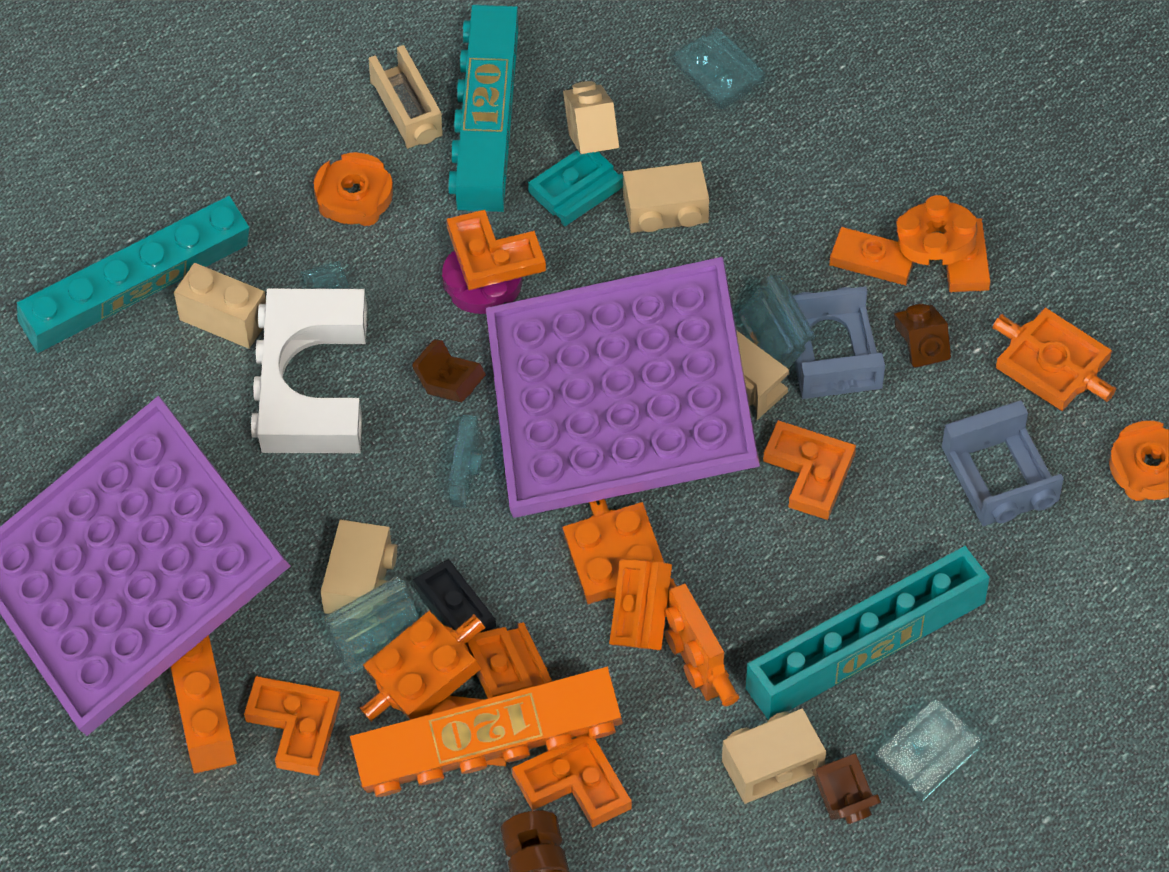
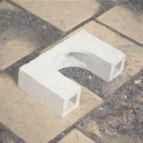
(291, 323)

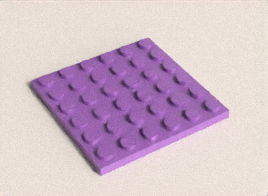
(620, 388)
(128, 564)

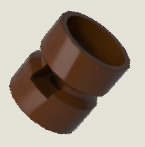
(534, 843)

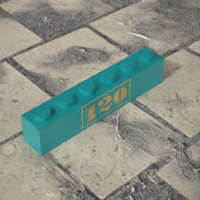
(486, 108)
(131, 274)
(867, 633)

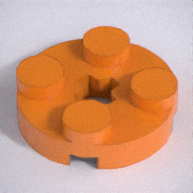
(357, 207)
(935, 215)
(1128, 458)

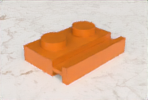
(640, 604)
(507, 660)

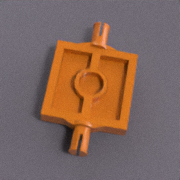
(1053, 359)
(604, 540)
(698, 646)
(422, 667)

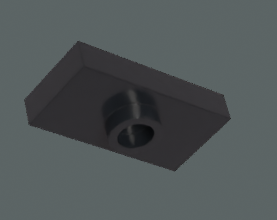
(451, 597)

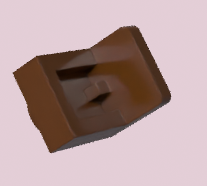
(925, 334)
(447, 375)
(845, 789)

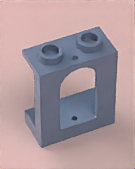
(844, 374)
(989, 429)

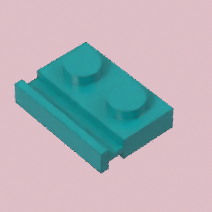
(575, 185)

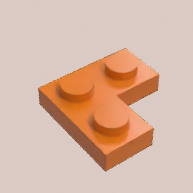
(490, 260)
(818, 459)
(303, 713)
(574, 770)

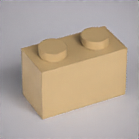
(590, 118)
(666, 197)
(220, 305)
(356, 563)
(772, 755)

